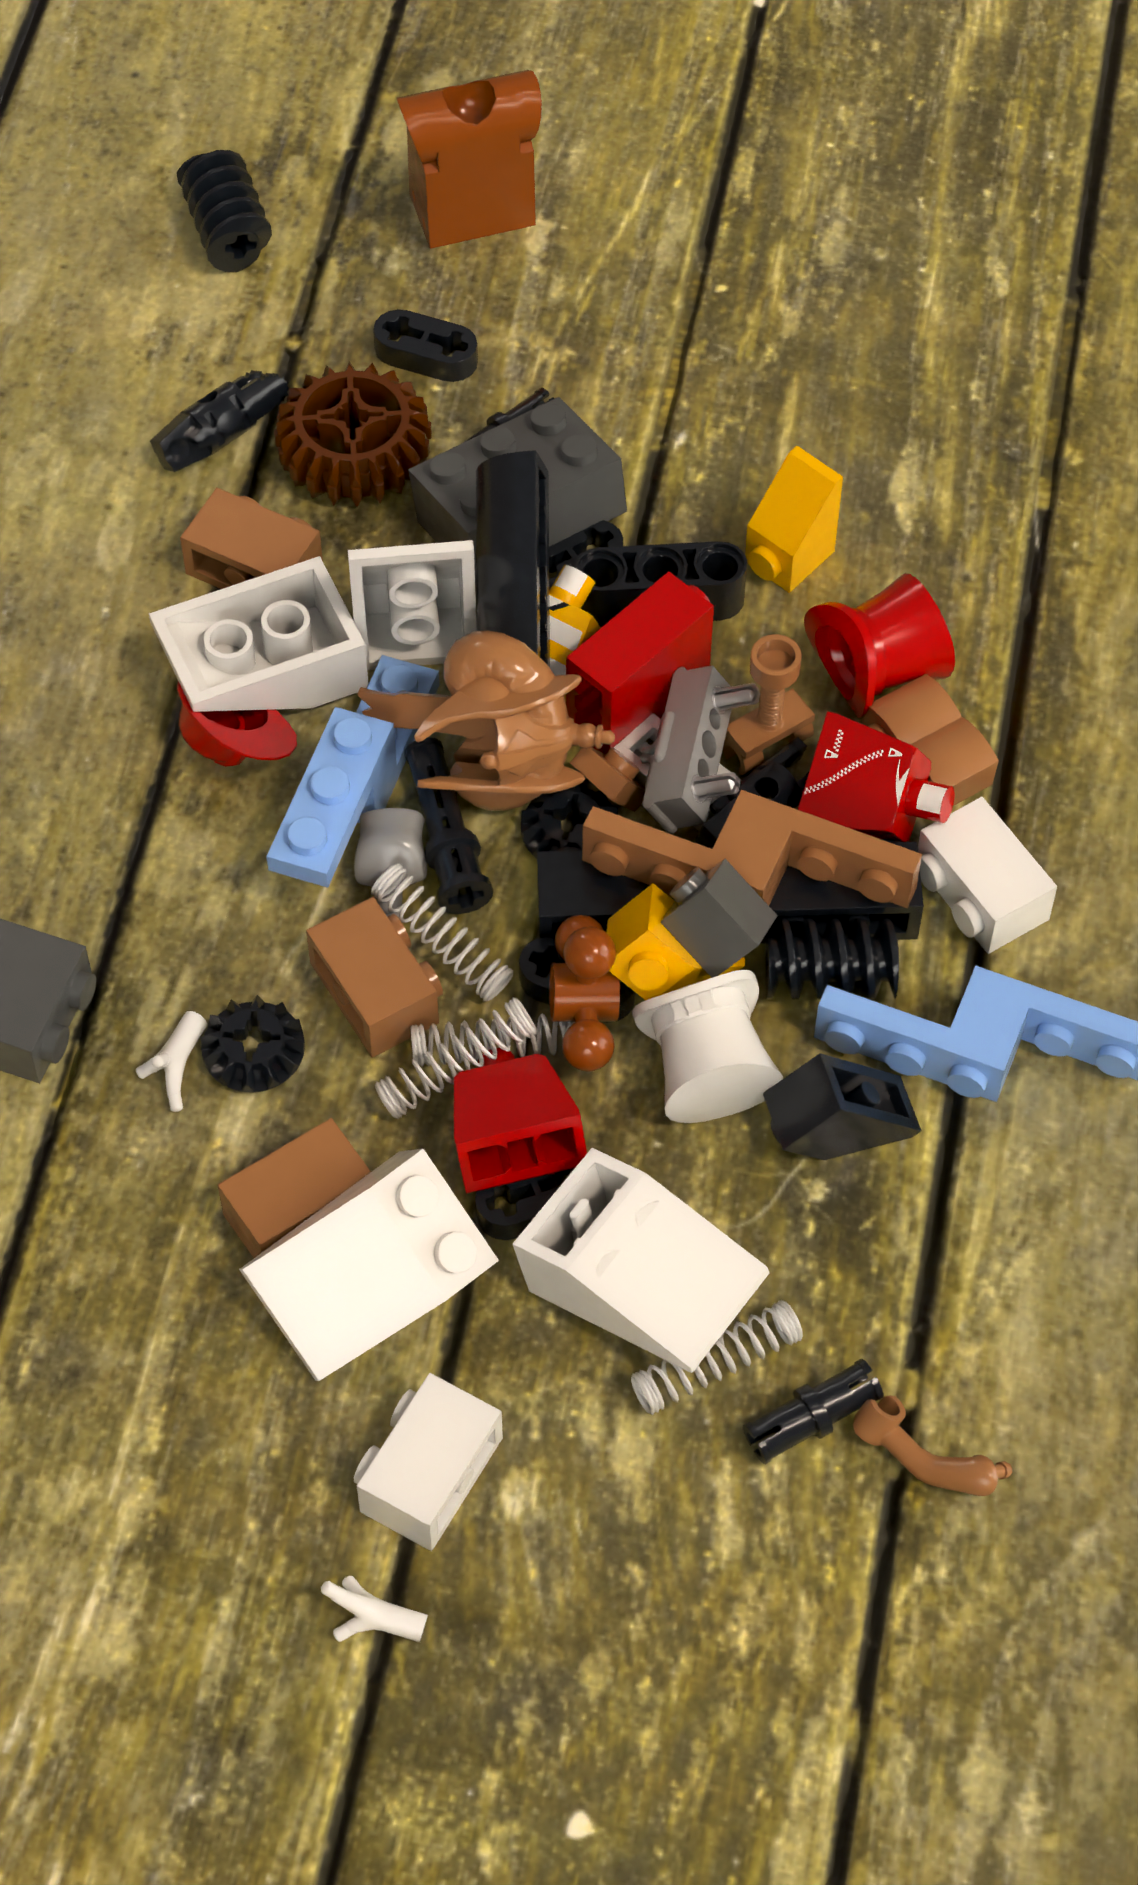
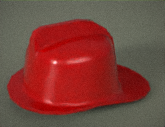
(237, 734)

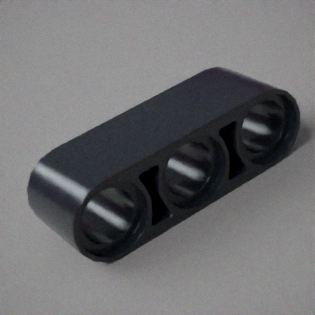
(628, 571)

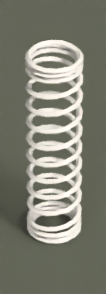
(389, 881)
(419, 1041)
(396, 1102)
(786, 1325)

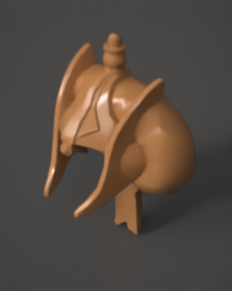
(507, 711)

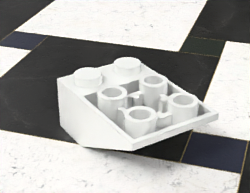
(636, 1261)

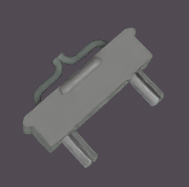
(690, 747)

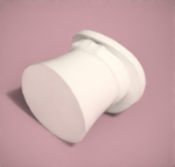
(709, 1047)

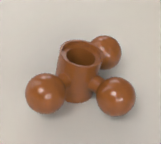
(585, 992)

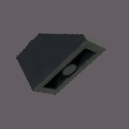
(839, 1109)

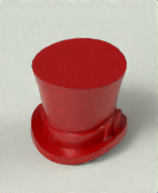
(881, 641)

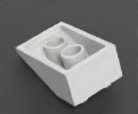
(413, 599)
(265, 643)
(369, 1263)

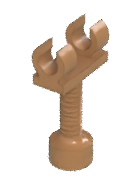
(774, 667)

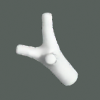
(174, 1056)
(372, 1612)

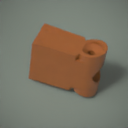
(473, 156)

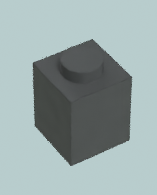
(717, 917)

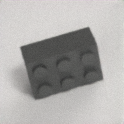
(581, 467)

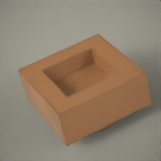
(612, 775)

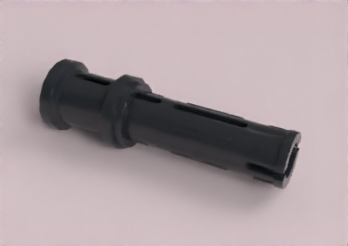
(428, 761)

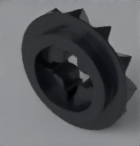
(542, 818)
(273, 1060)

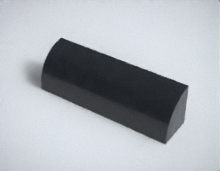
(513, 549)

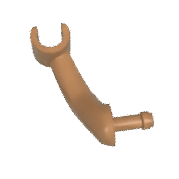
(971, 1475)

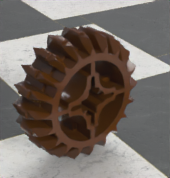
(317, 428)

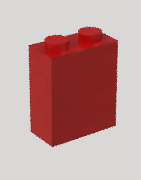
(634, 656)

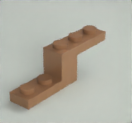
(760, 844)

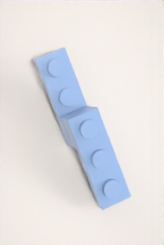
(346, 777)
(984, 1035)

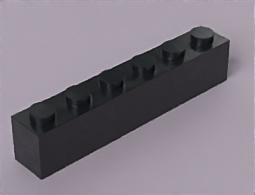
(578, 888)

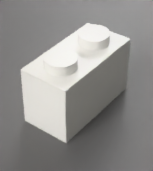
(985, 876)
(428, 1460)

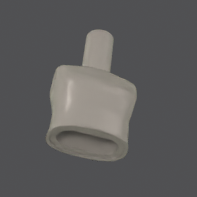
(388, 839)

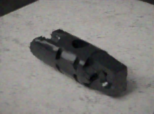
(218, 419)
(769, 781)

